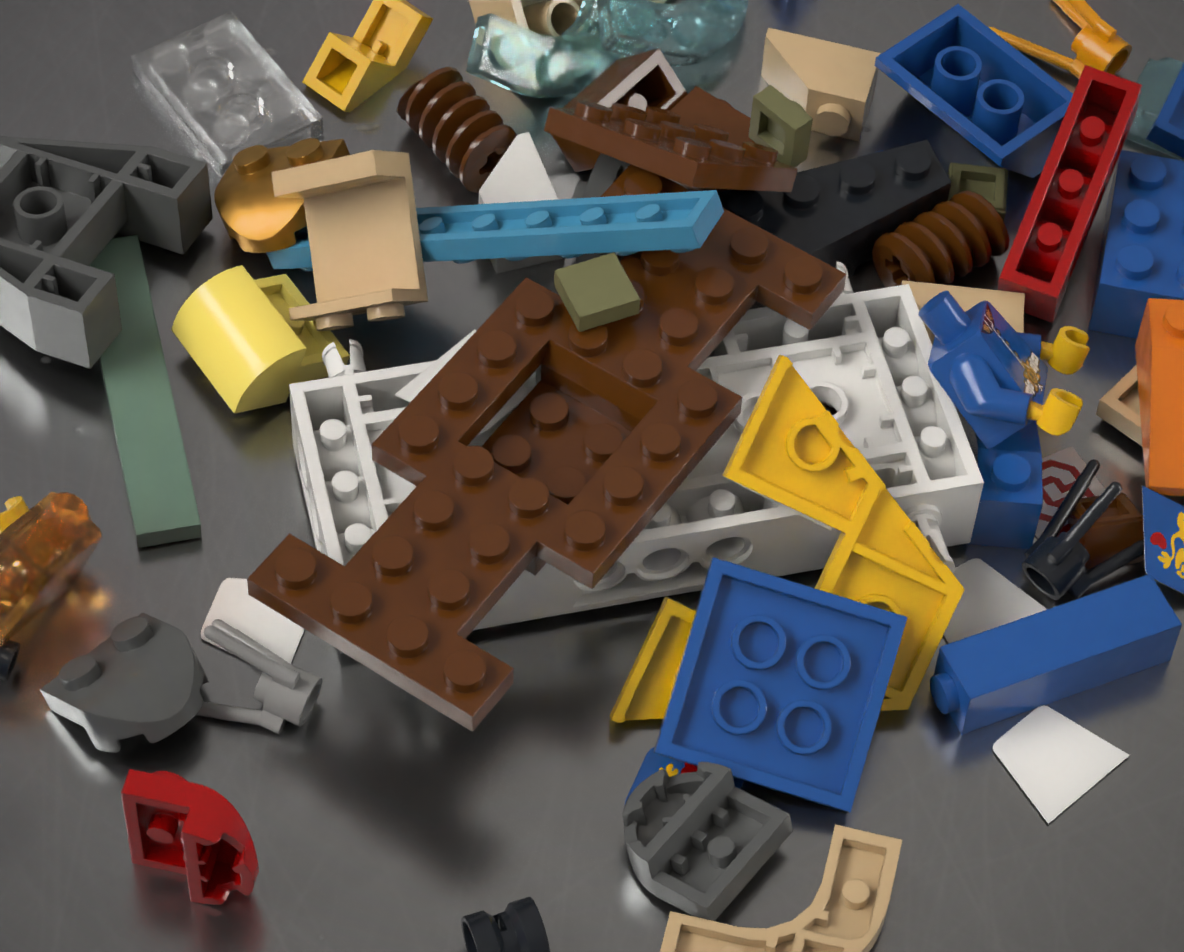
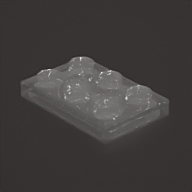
(226, 91)

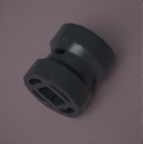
(513, 930)

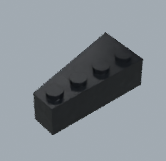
(847, 204)

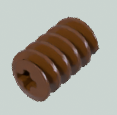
(456, 125)
(942, 242)

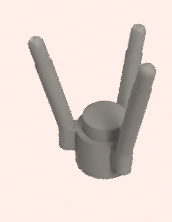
(283, 688)

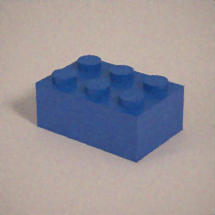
(1139, 242)

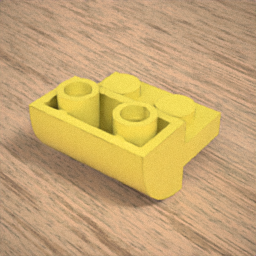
(245, 338)

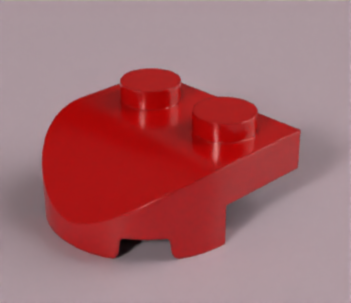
(189, 833)

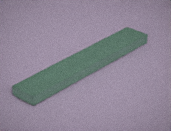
(144, 408)

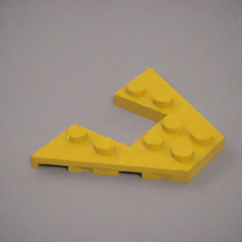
(880, 559)

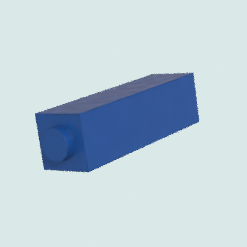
(1054, 654)

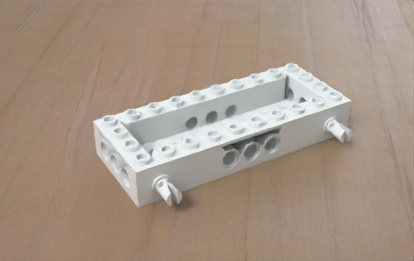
(859, 358)

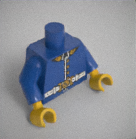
(1000, 373)

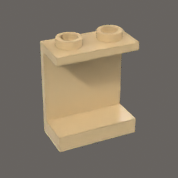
(359, 236)

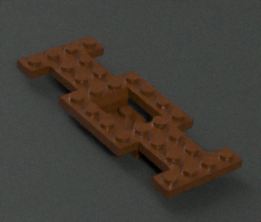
(561, 475)

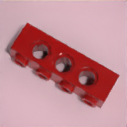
(1070, 191)

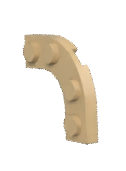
(841, 918)

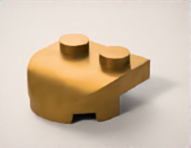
(247, 193)

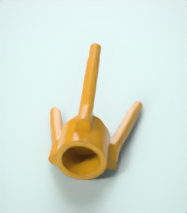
(1095, 44)

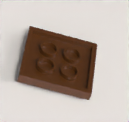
(664, 147)

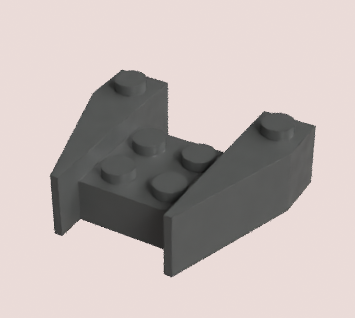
(59, 214)

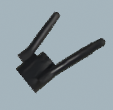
(1058, 561)

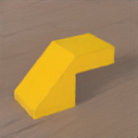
(358, 66)

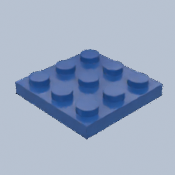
(781, 684)

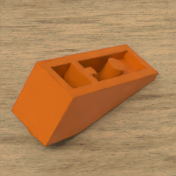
(1161, 394)

